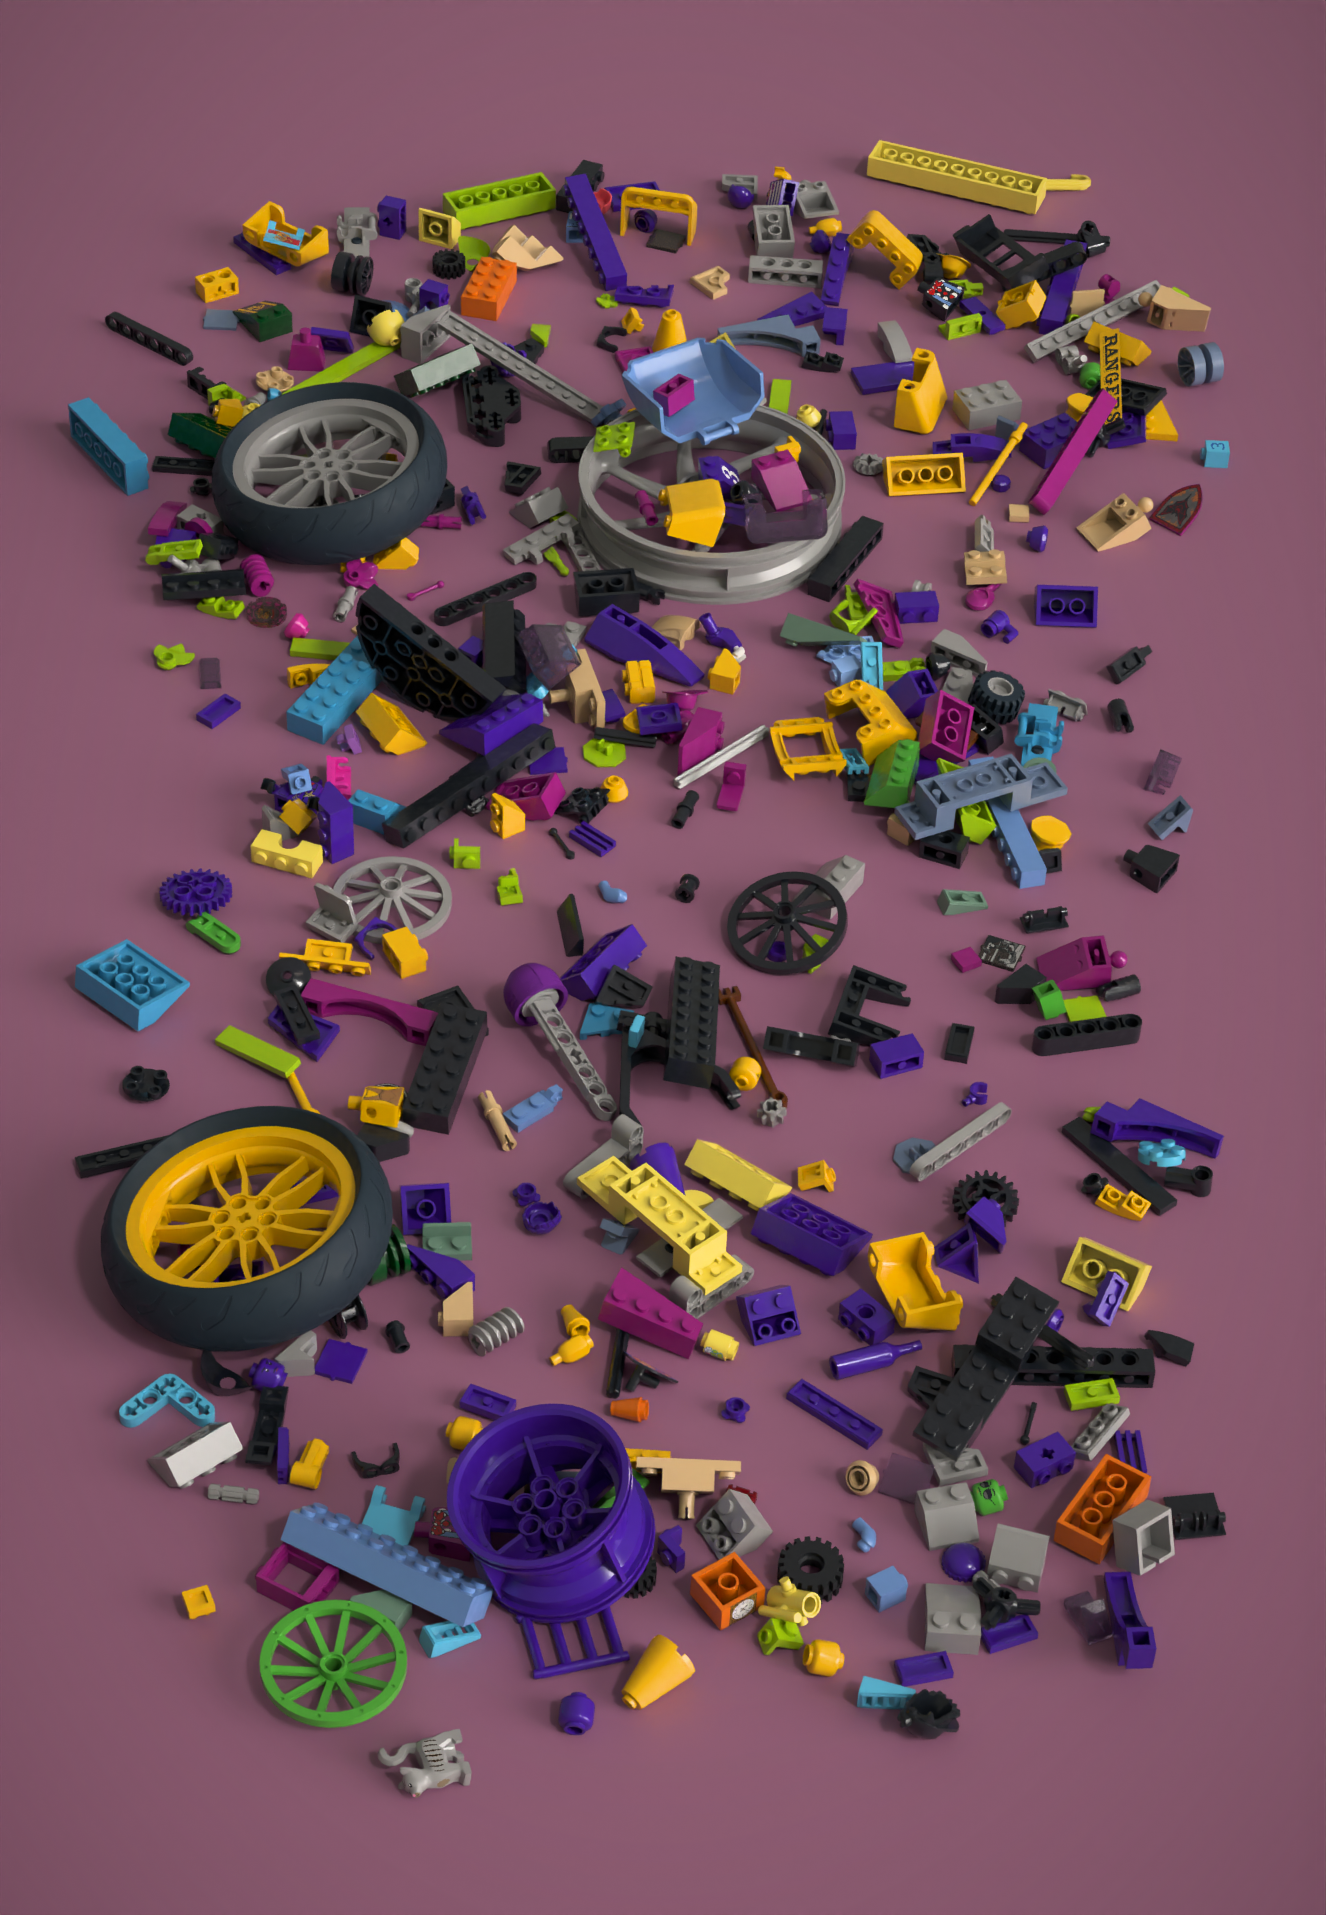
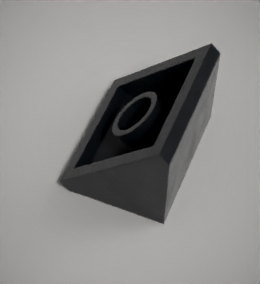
(364, 311)

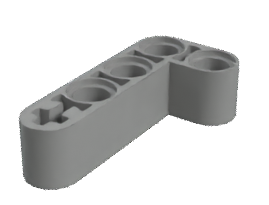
(624, 1145)
(691, 1297)

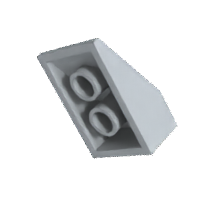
(773, 231)
(422, 336)
(952, 1619)

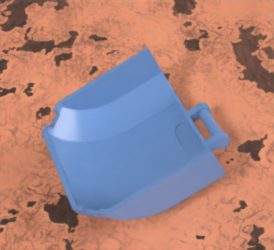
(724, 389)

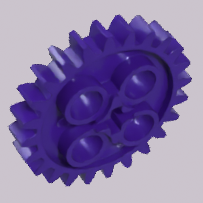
(196, 892)

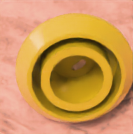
(617, 787)

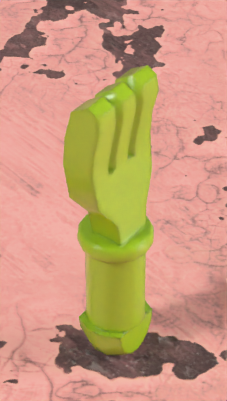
(552, 555)

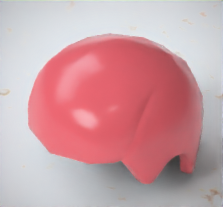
(604, 200)

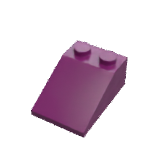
(779, 480)
(700, 738)
(534, 795)

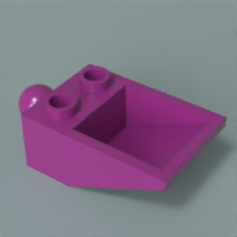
(1080, 963)

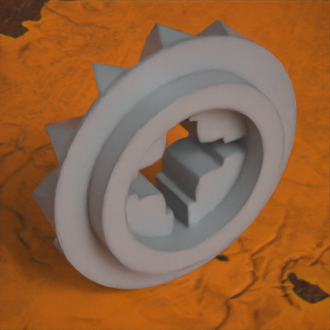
(861, 464)

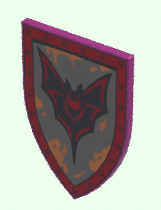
(1179, 509)

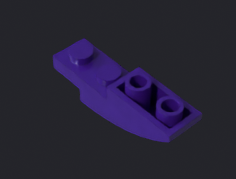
(979, 446)

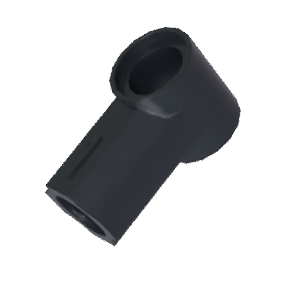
(1196, 1180)

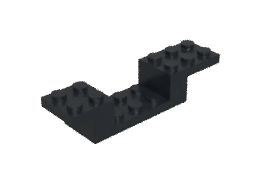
(988, 1371)

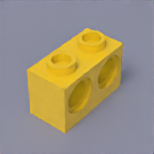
(216, 285)

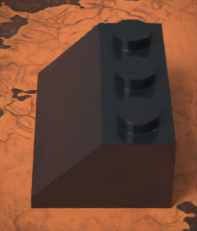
(601, 588)

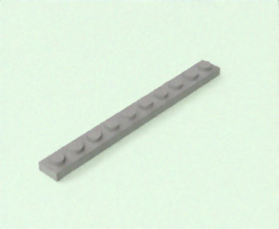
(1080, 327)
(520, 366)

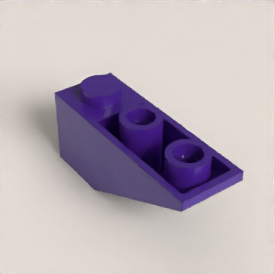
(440, 1271)

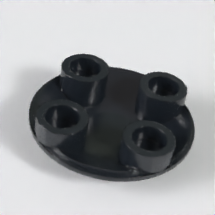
(145, 1084)

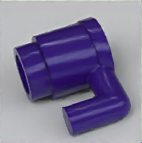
(996, 623)

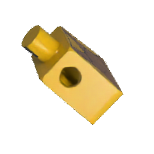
(379, 1105)

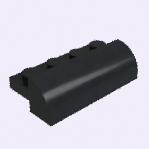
(203, 584)

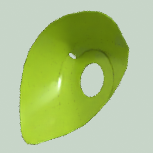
(473, 249)

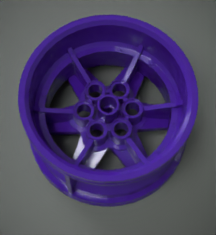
(590, 1555)

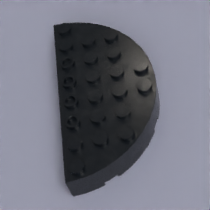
(419, 662)

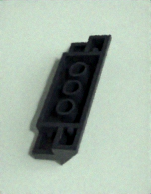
(501, 649)

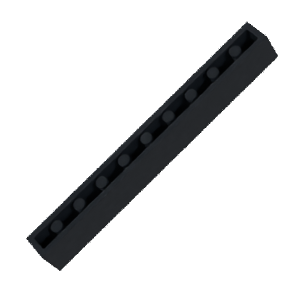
(468, 785)

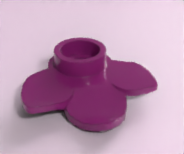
(360, 574)

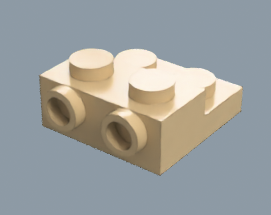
(985, 567)

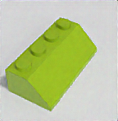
(973, 819)

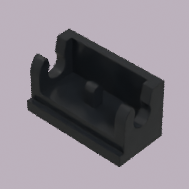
(200, 383)

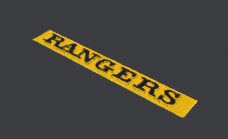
(1111, 369)

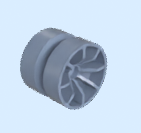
(1200, 364)

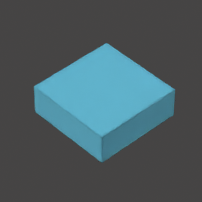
(636, 1031)

